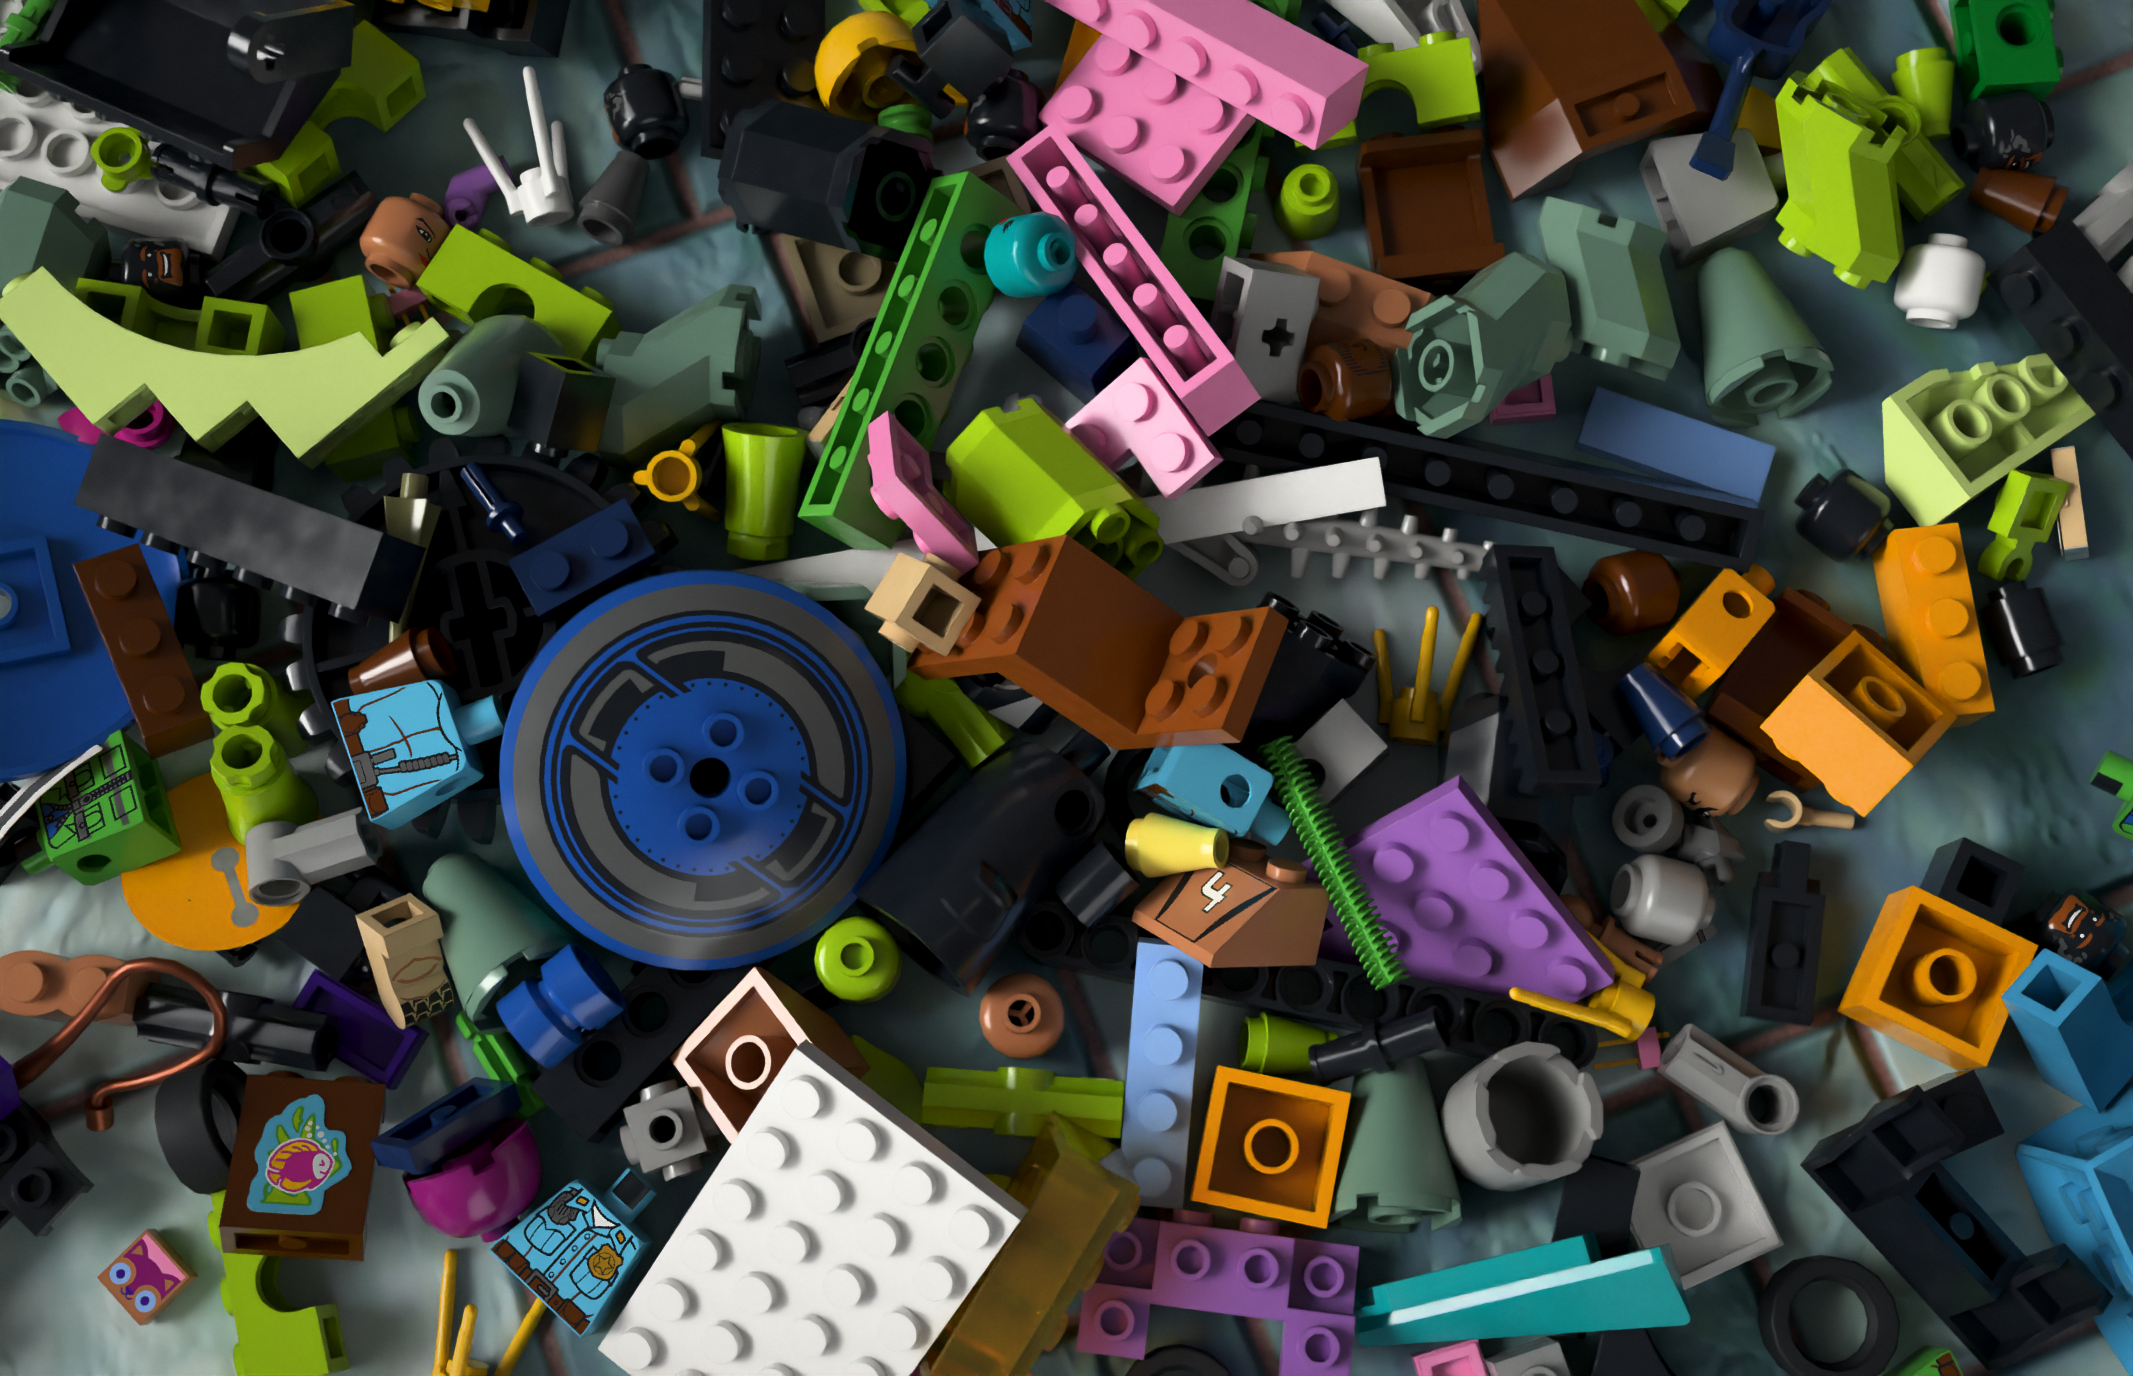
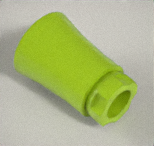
(762, 487)
(251, 697)
(258, 781)

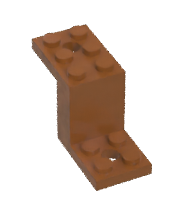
(1109, 648)

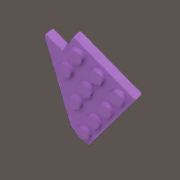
(1464, 903)

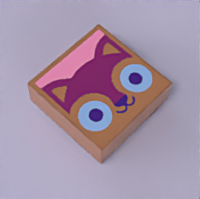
(147, 1276)

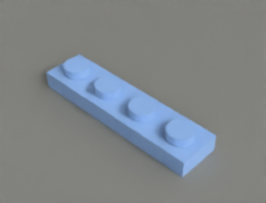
(1161, 1070)

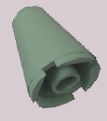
(1754, 343)
(479, 376)
(489, 934)
(1394, 1156)

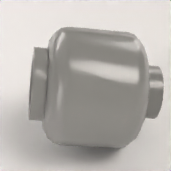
(1662, 899)

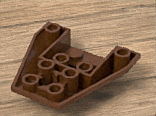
(1583, 82)

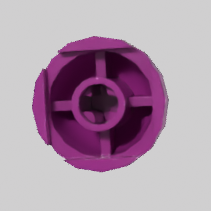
(481, 1184)

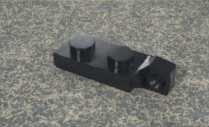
(1784, 940)

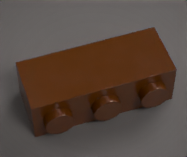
(144, 650)

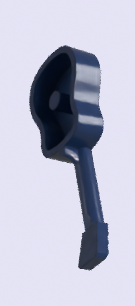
(1756, 41)

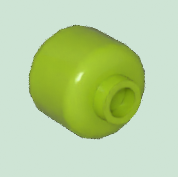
(858, 960)

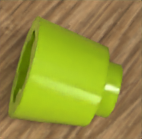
(1308, 203)

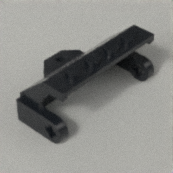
(195, 74)

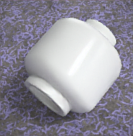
(1939, 282)

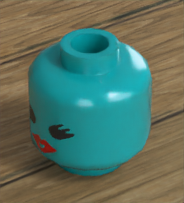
(1031, 255)

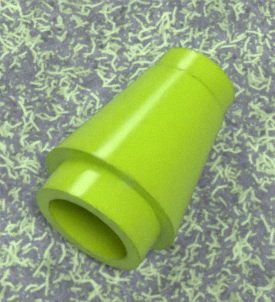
(1927, 82)
(1277, 1044)

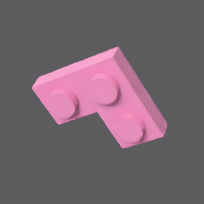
(1148, 420)
(906, 491)

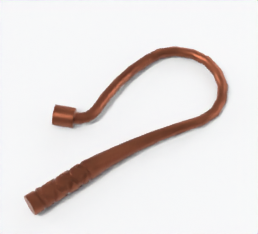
(100, 1106)

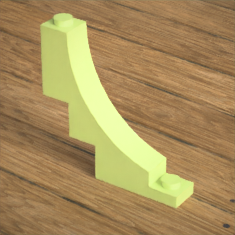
(306, 396)

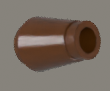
(2019, 198)
(406, 660)

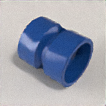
(552, 1012)

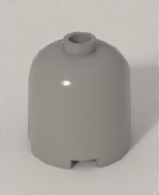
(1521, 1118)

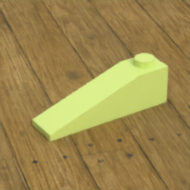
(1967, 429)

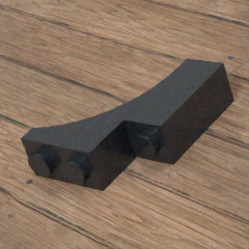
(1602, 1201)

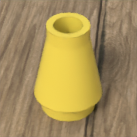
(1173, 846)

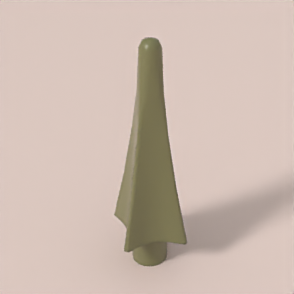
(413, 521)

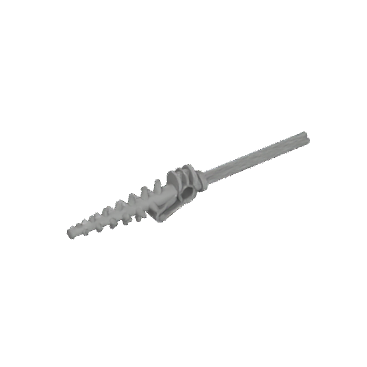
(1238, 561)

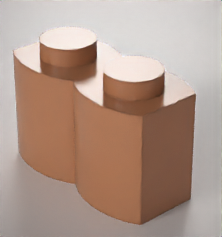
(60, 986)

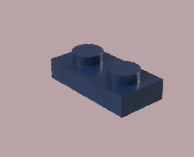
(583, 560)
(458, 1117)

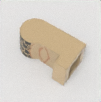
(407, 959)

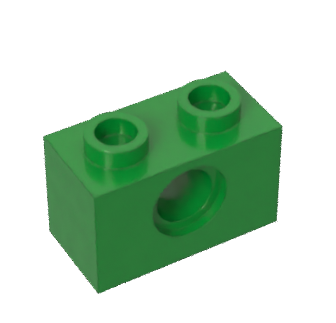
(1991, 63)

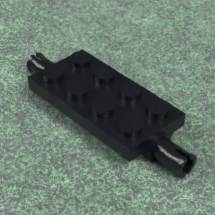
(753, 55)

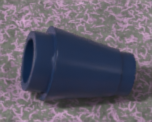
(1664, 712)

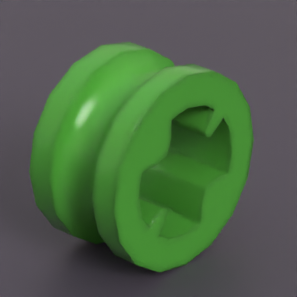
(909, 119)

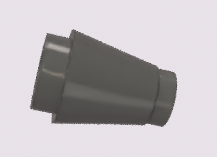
(614, 200)

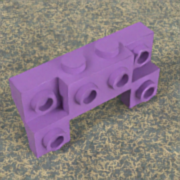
(1225, 1272)

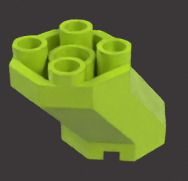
(1839, 181)
(1034, 480)

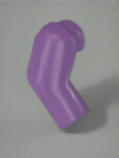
(469, 195)

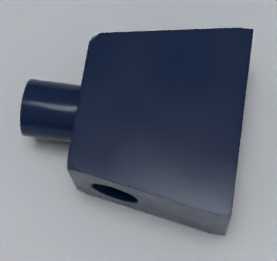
(1077, 342)

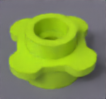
(112, 148)

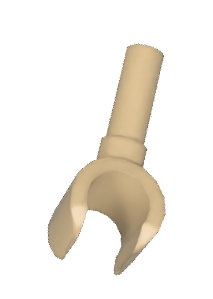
(1805, 815)

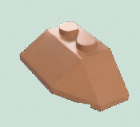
(1356, 305)

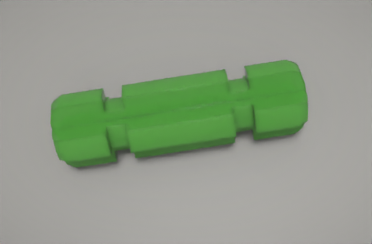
(504, 1063)

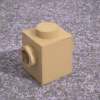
(922, 604)

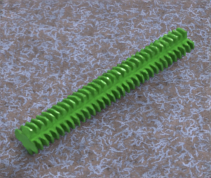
(1332, 863)

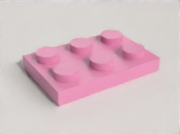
(1145, 123)

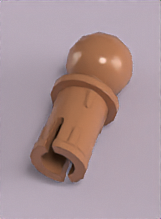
(1619, 942)

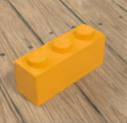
(1934, 617)

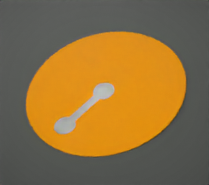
(206, 871)

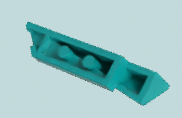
(1527, 1293)

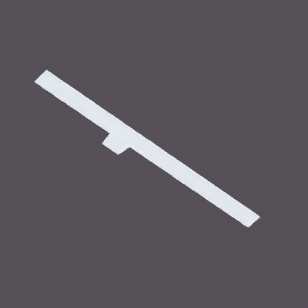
(1192, 516)

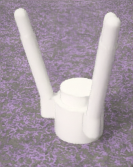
(544, 190)

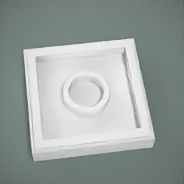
(1701, 1204)

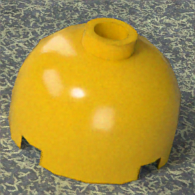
(854, 64)

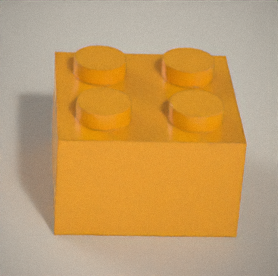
(1857, 723)
(1936, 978)
(1270, 1146)

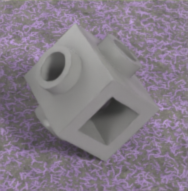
(692, 1138)

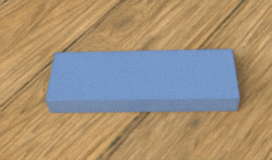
(1673, 446)

